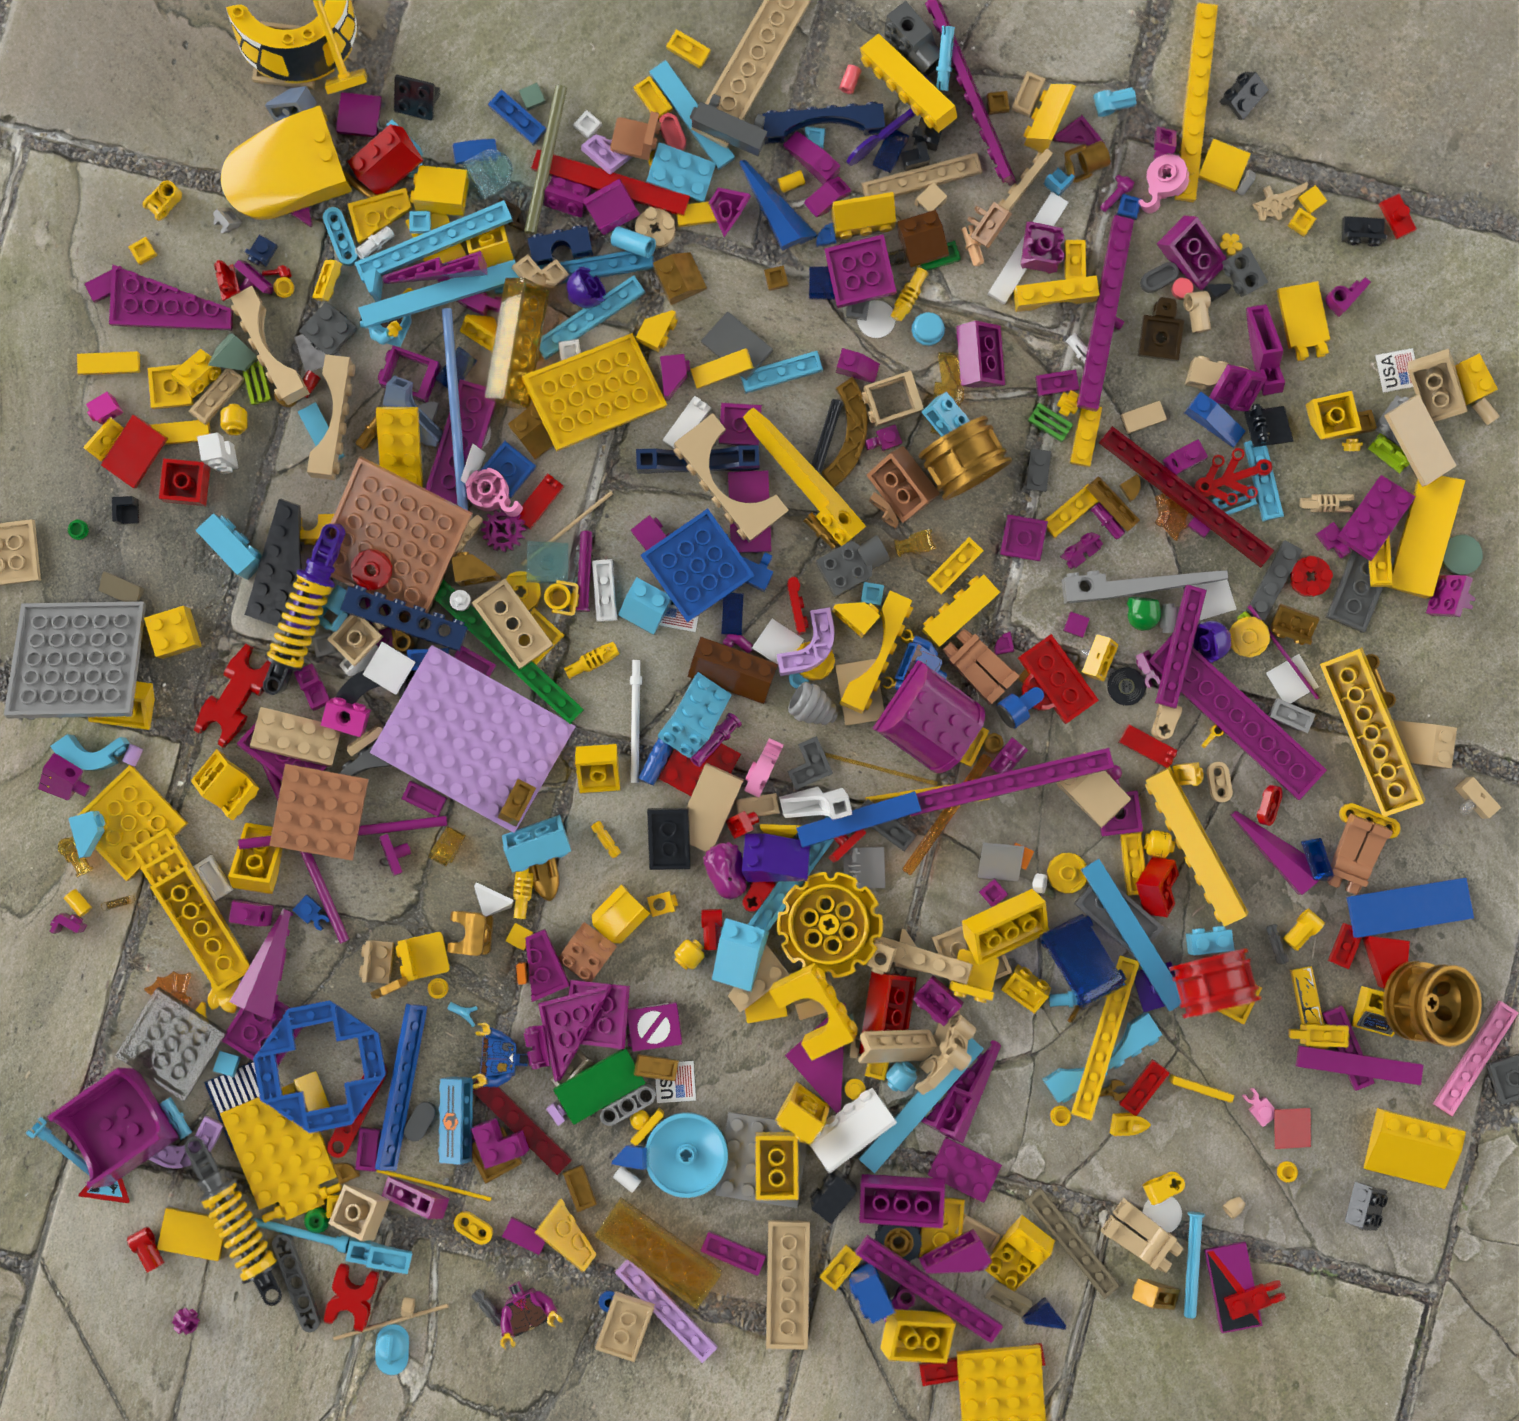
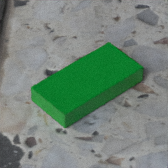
(953, 257)

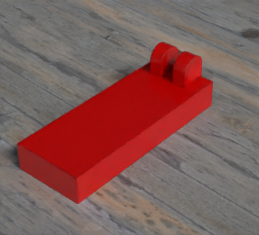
(540, 500)
(1148, 746)
(1144, 1087)

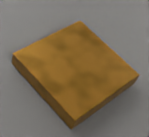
(495, 1171)

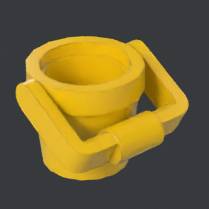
(559, 597)

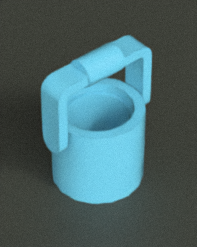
(334, 603)

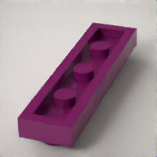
(1338, 1016)

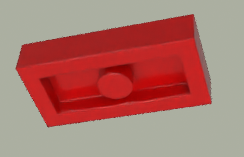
(1344, 947)

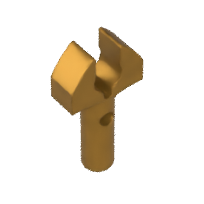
(1109, 1090)

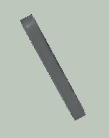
(296, 1293)

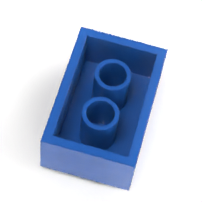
(870, 1292)

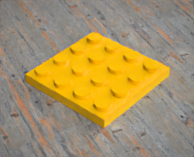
(131, 816)
(1001, 1384)

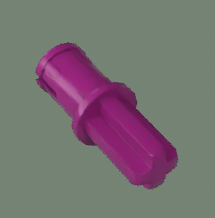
(1108, 521)

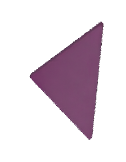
(567, 1023)
(823, 1072)

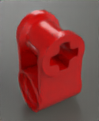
(760, 892)

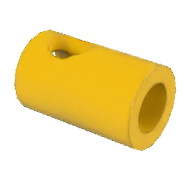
(791, 181)
(77, 903)

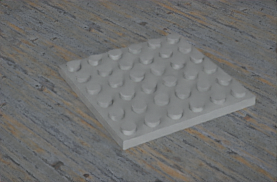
(75, 660)

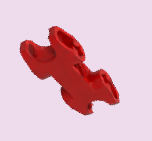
(228, 707)

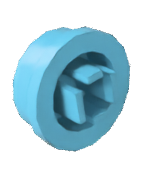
(928, 329)

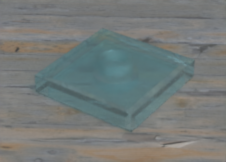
(546, 562)

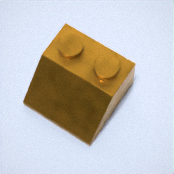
(679, 276)
(531, 432)
(472, 571)

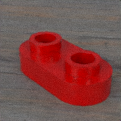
(1269, 806)

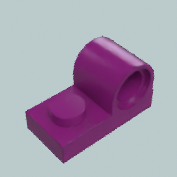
(1347, 296)

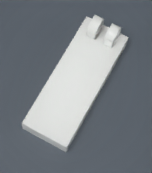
(690, 417)

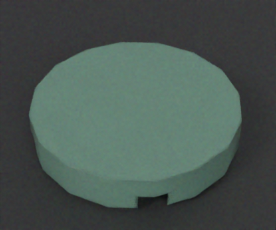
(1462, 555)

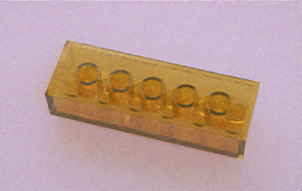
(516, 341)
(658, 1253)

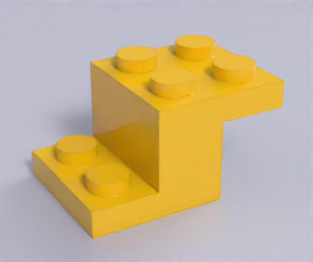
(225, 785)

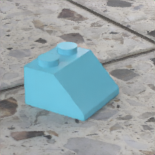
(645, 606)

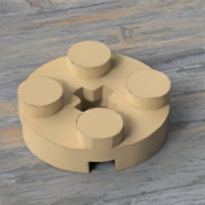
(660, 217)

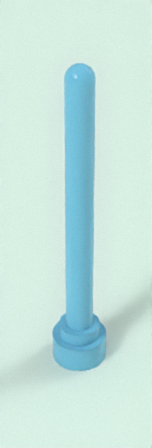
(339, 1243)

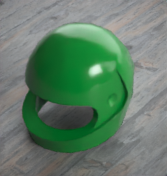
(1143, 612)

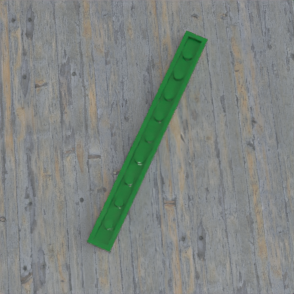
(530, 674)

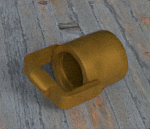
(1090, 158)

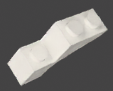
(814, 802)

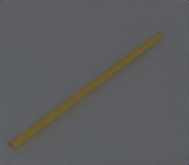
(881, 769)

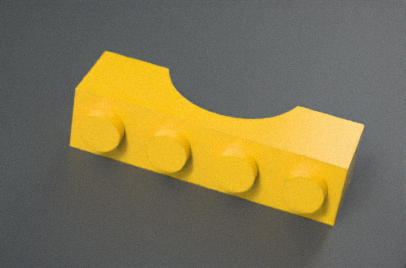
(1069, 290)

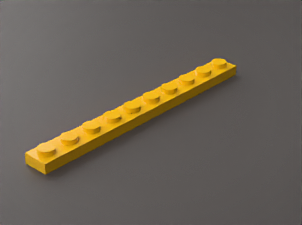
(1197, 95)

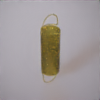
(118, 902)

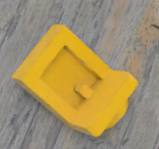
(1188, 773)

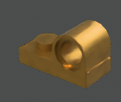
(516, 802)

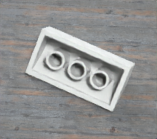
(852, 1129)

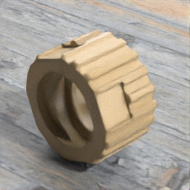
(408, 1307)

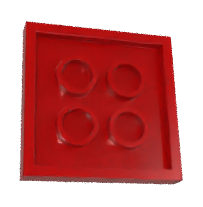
(684, 774)

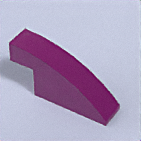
(1265, 348)

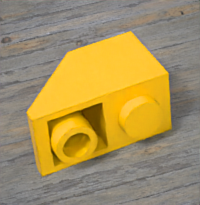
(655, 330)

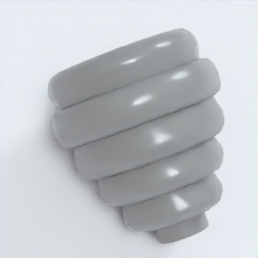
(812, 705)

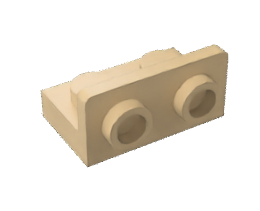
(377, 961)

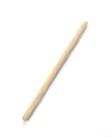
(577, 520)
(391, 1322)

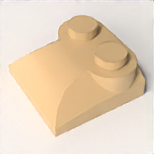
(355, 639)

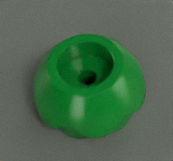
(316, 1227)

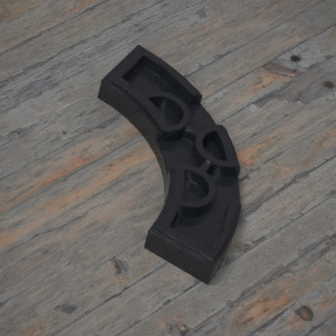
(355, 688)

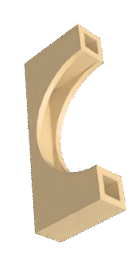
(748, 517)

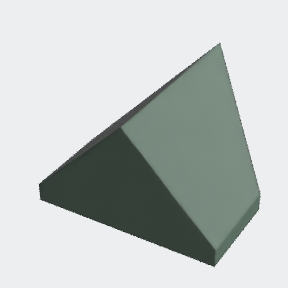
(233, 354)

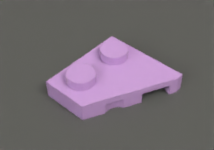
(599, 151)

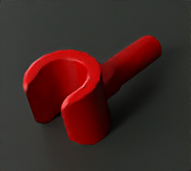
(282, 270)

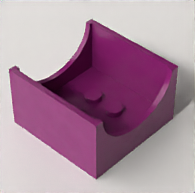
(115, 1125)

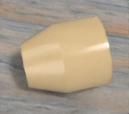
(1234, 1207)

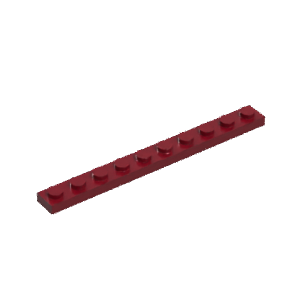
(1186, 497)

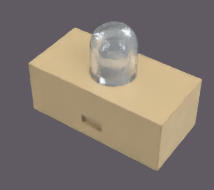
(1476, 799)

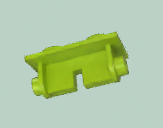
(1389, 453)

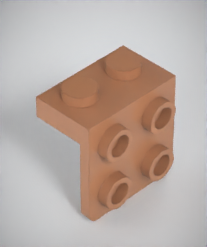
(635, 137)
(587, 952)

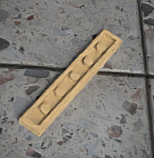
(924, 176)

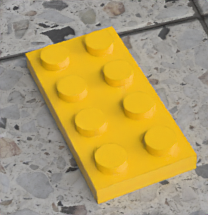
(400, 442)

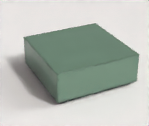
(532, 96)

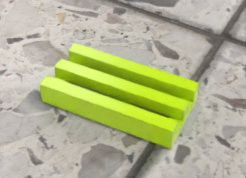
(249, 385)

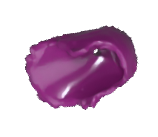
(723, 863)

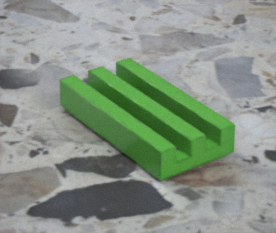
(1067, 424)

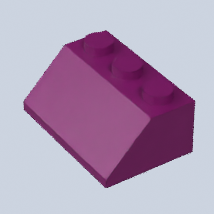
(980, 355)

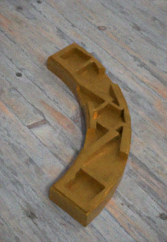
(855, 433)

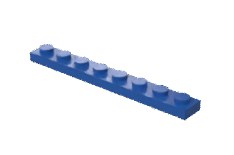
(401, 1087)

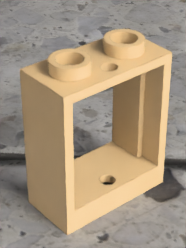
(912, 393)

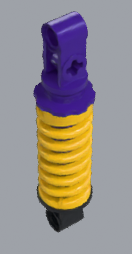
(304, 611)

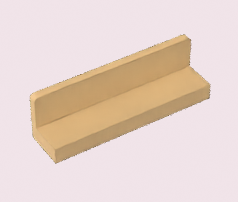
(897, 1046)

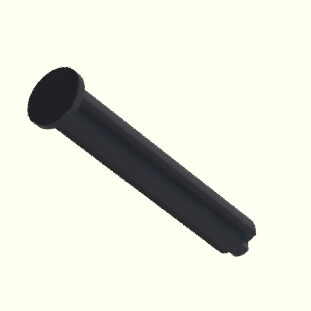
(826, 435)

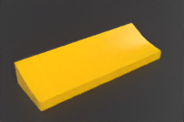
(1426, 536)

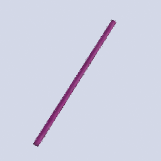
(1287, 657)

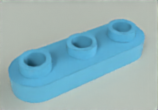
(335, 230)

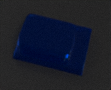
(820, 283)

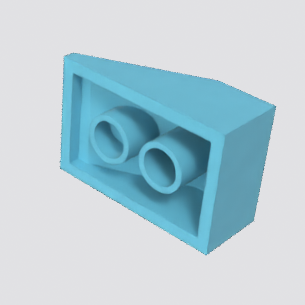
(739, 954)

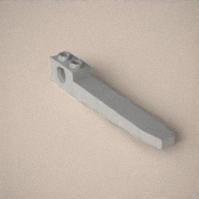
(1103, 590)

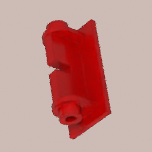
(226, 279)

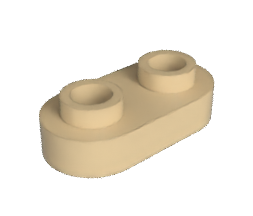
(1221, 781)

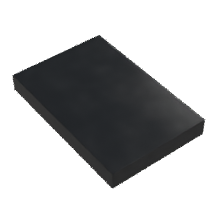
(668, 838)

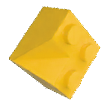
(1334, 416)

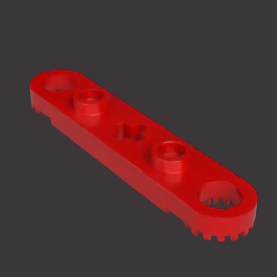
(347, 1133)

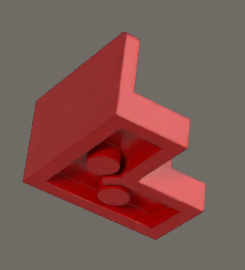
(1155, 886)

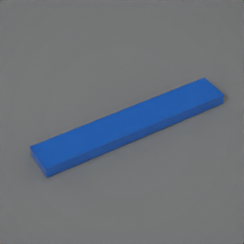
(859, 820)

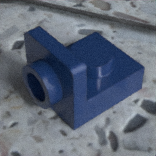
(261, 251)

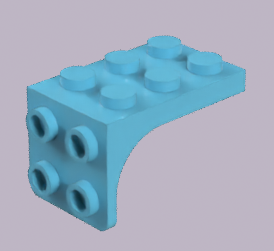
(695, 716)

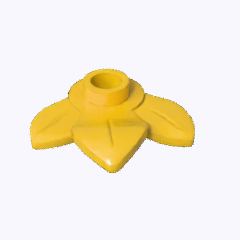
(222, 997)

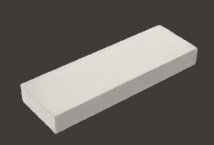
(604, 590)

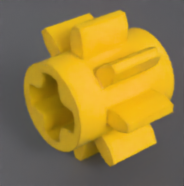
(1068, 403)

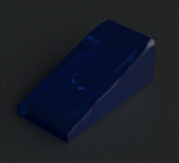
(732, 614)

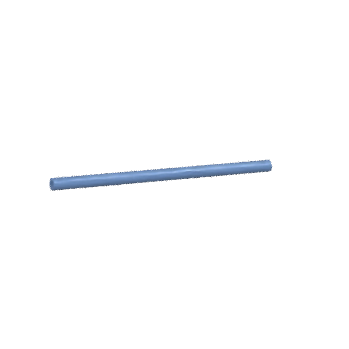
(454, 406)

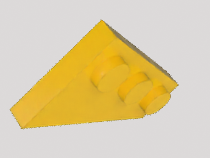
(565, 1237)

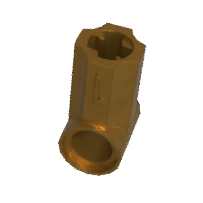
(399, 636)

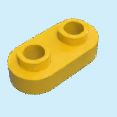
(472, 1229)

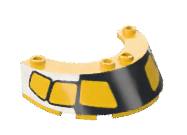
(296, 53)

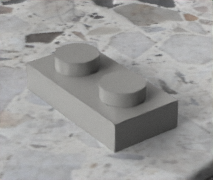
(1292, 716)

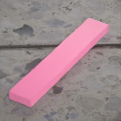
(1475, 1058)

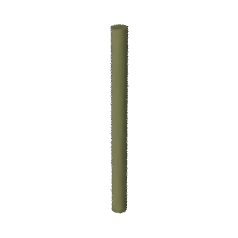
(545, 159)

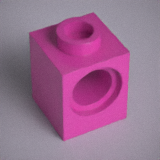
(103, 407)

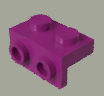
(566, 196)
(937, 1000)

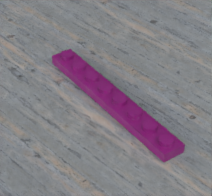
(929, 1289)

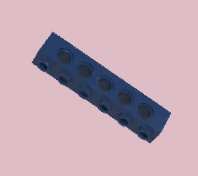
(352, 606)

